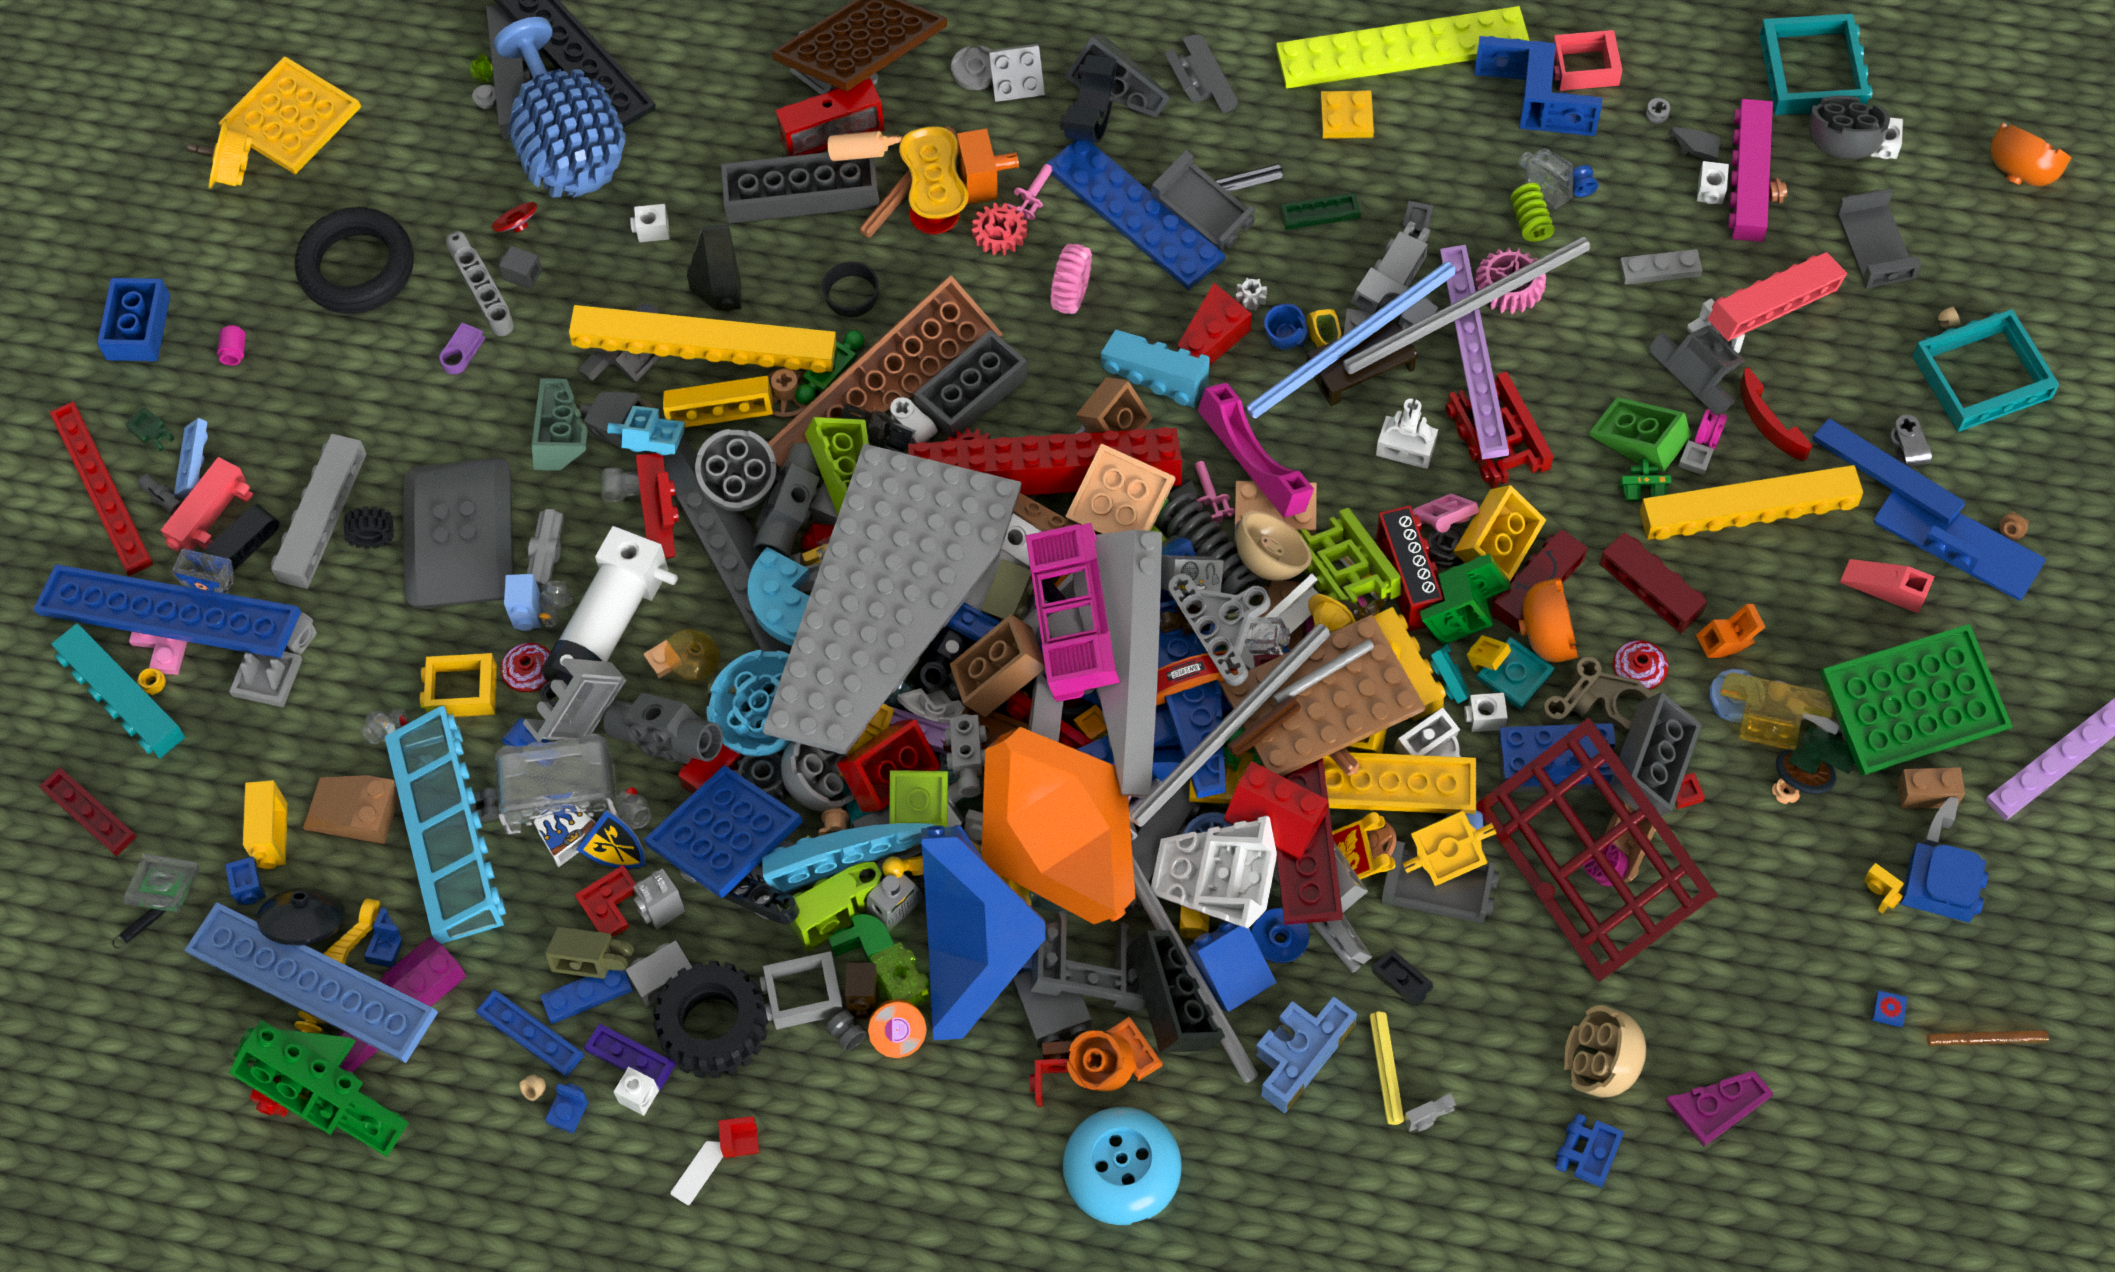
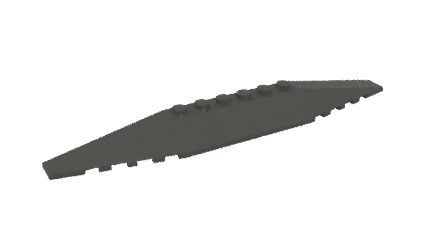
(722, 534)

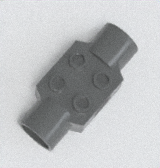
(788, 501)
(663, 729)

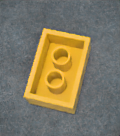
(1502, 529)

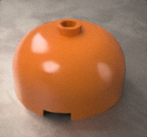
(2026, 157)
(1548, 622)

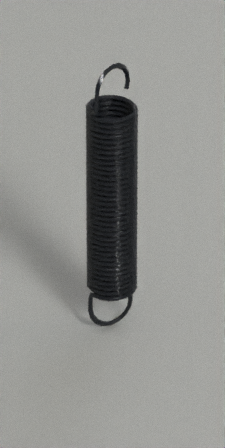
(139, 925)

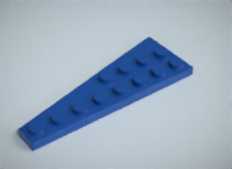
(1194, 710)

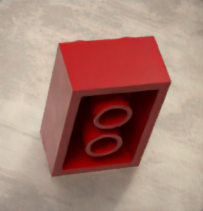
(869, 766)

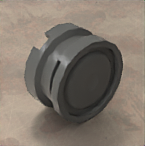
(1442, 547)

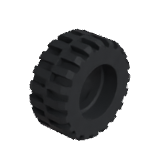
(700, 985)

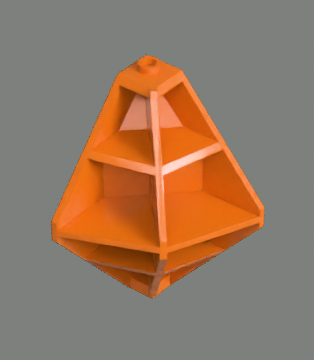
(1058, 825)

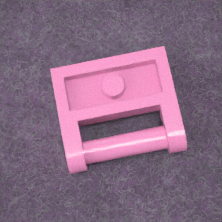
(1449, 510)

